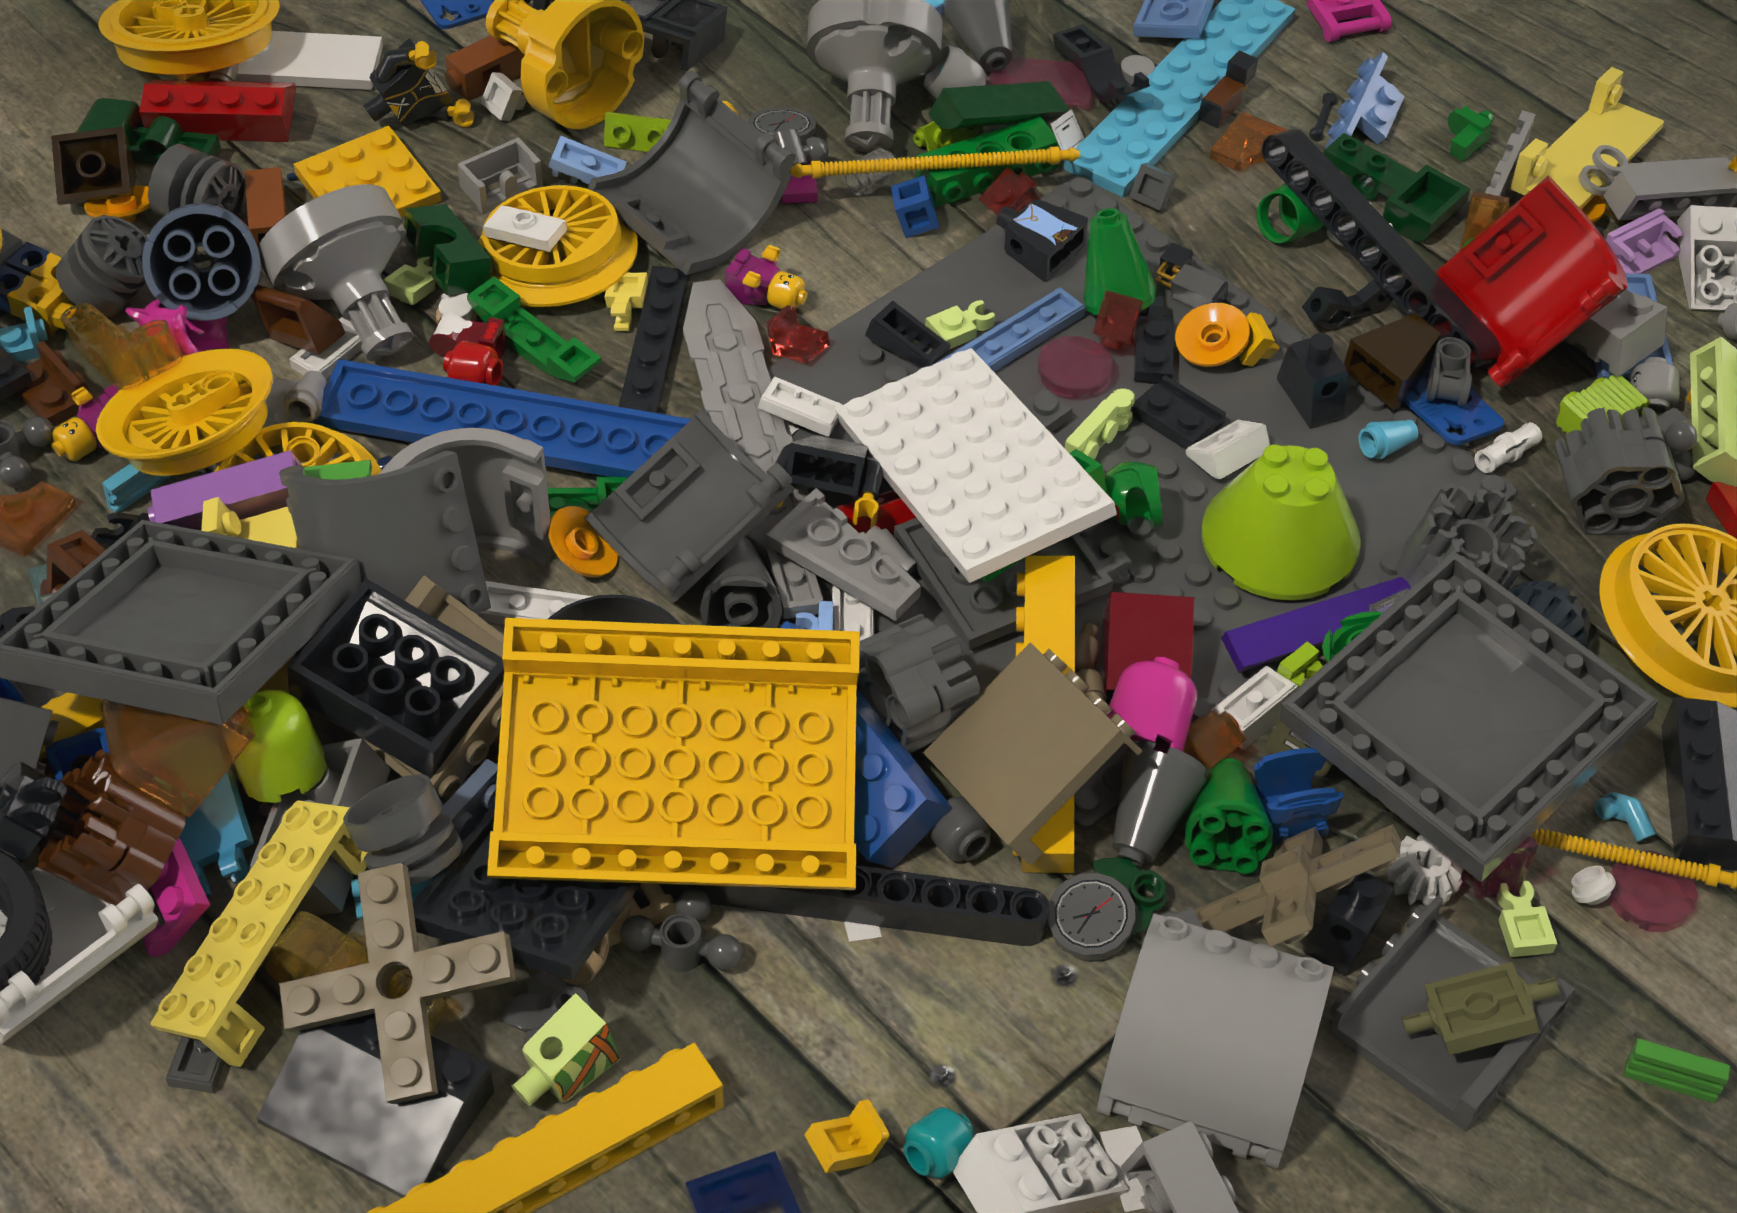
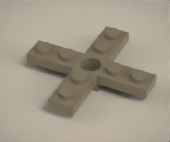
(1291, 881)
(365, 987)

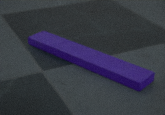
(1284, 633)

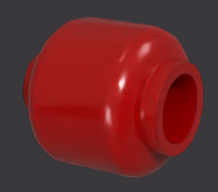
(473, 363)

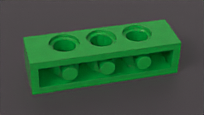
(958, 183)

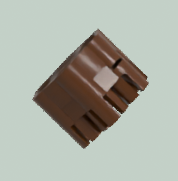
(117, 837)

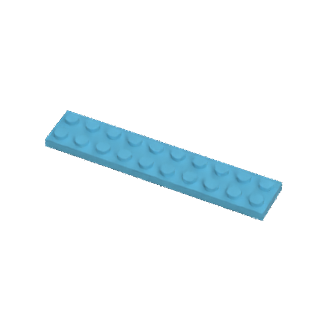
(1159, 115)

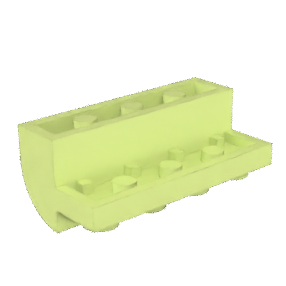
(1715, 410)

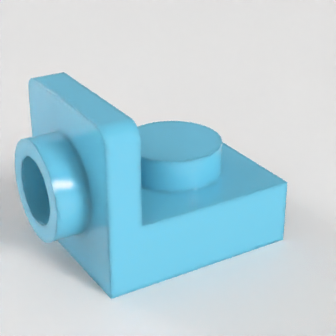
(22, 338)

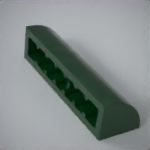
(997, 105)

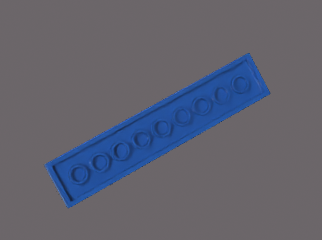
(416, 405)

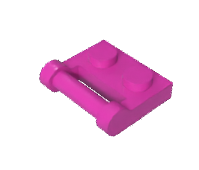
(1330, 11)
(179, 900)

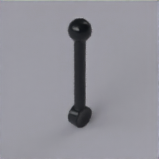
(1328, 100)

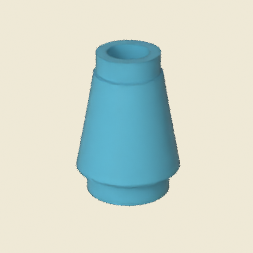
(1386, 437)

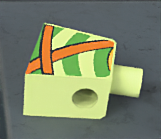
(566, 1053)

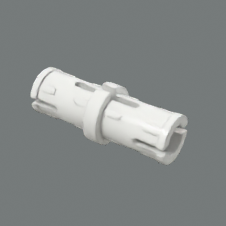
(1508, 447)

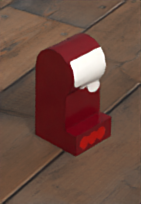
(454, 329)

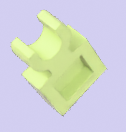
(411, 283)
(960, 326)
(1523, 926)

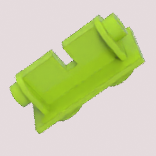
(633, 131)
(935, 137)

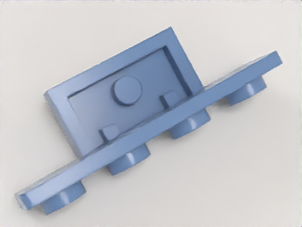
(1371, 104)

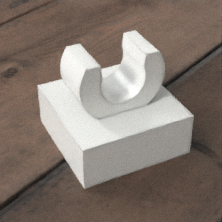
(502, 97)

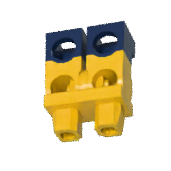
(33, 287)

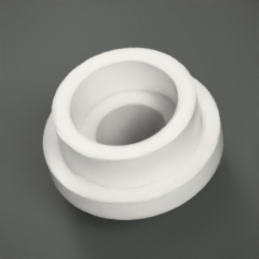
(1592, 885)

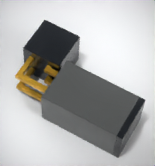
(1188, 283)

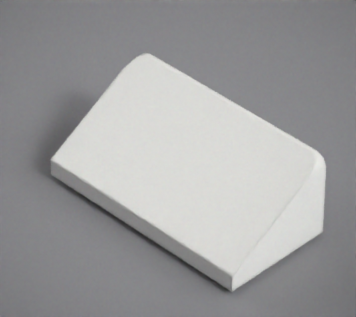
(1230, 448)
(1257, 703)

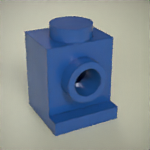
(914, 206)

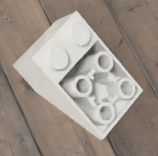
(1709, 256)
(1038, 1169)

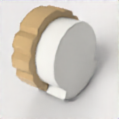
(457, 305)

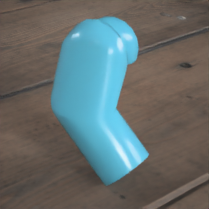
(1627, 810)

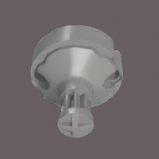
(873, 50)
(337, 253)

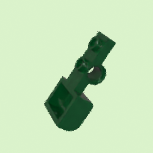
(145, 143)
(1415, 201)

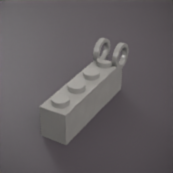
(1660, 184)

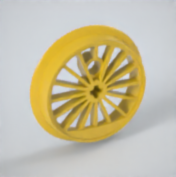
(188, 34)
(1684, 587)

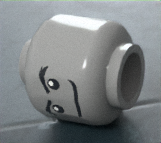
(1658, 383)

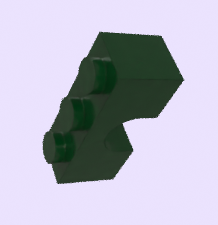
(459, 259)

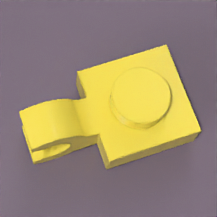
(624, 296)

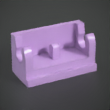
(1645, 242)

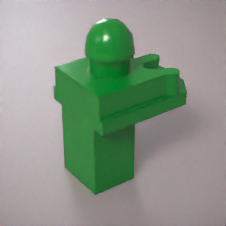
(1471, 131)

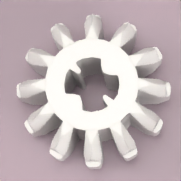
(1424, 872)

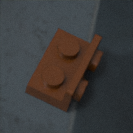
(51, 386)

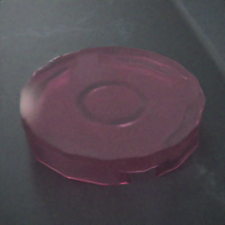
(1074, 366)
(1651, 897)

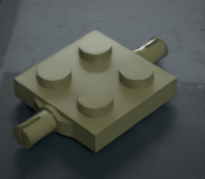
(1481, 1008)

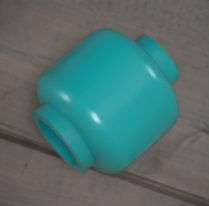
(937, 1142)

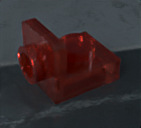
(1117, 320)
(795, 340)

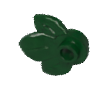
(1135, 881)

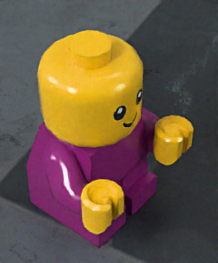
(761, 282)
(78, 435)

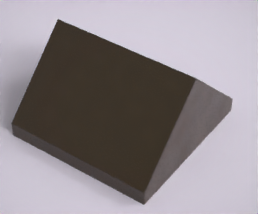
(93, 165)

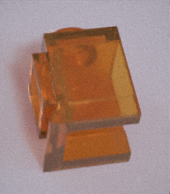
(1213, 738)

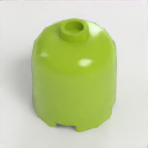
(283, 752)

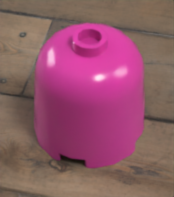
(1156, 702)

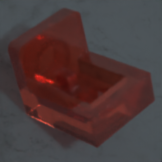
(1009, 191)

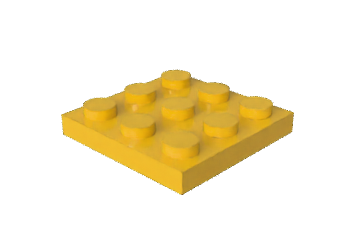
(374, 160)

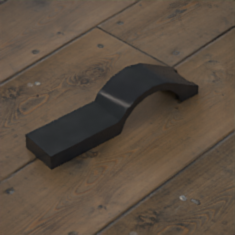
(1097, 63)

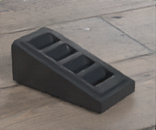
(893, 320)

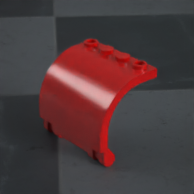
(1535, 277)

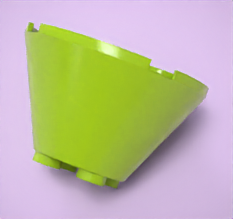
(1283, 526)

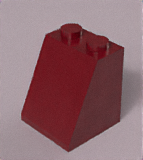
(1145, 628)

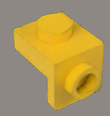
(848, 1140)

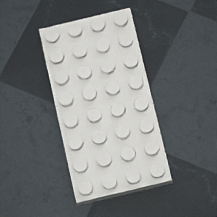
(974, 464)

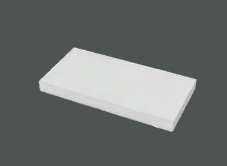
(315, 60)

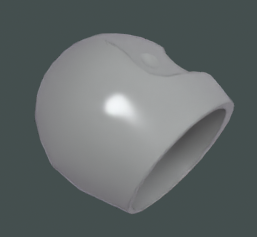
(958, 71)

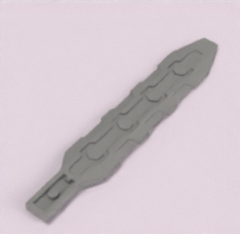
(733, 378)

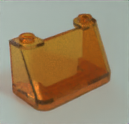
(173, 754)

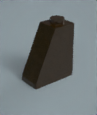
(1392, 358)

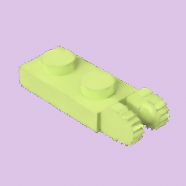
(1103, 423)

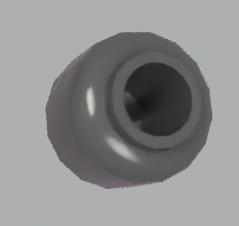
(961, 832)

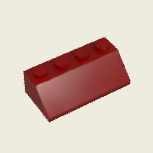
(223, 108)

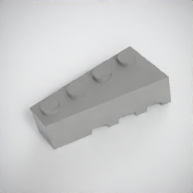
(1623, 332)
(1180, 1174)

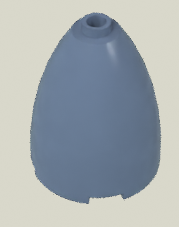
(205, 282)

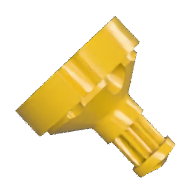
(574, 53)

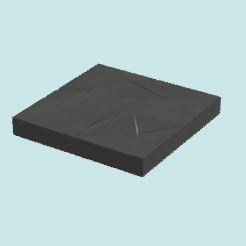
(178, 620)
(1467, 714)

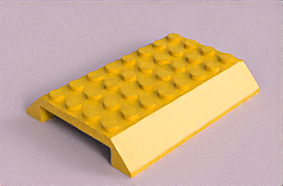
(676, 755)

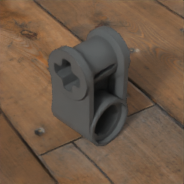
(1450, 372)

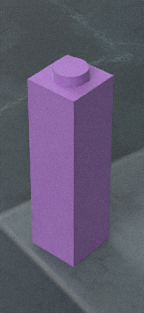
(244, 488)

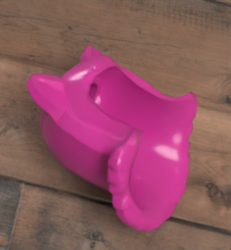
(189, 334)

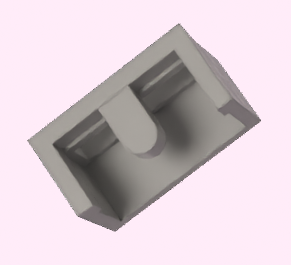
(500, 165)

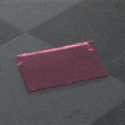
(1064, 76)

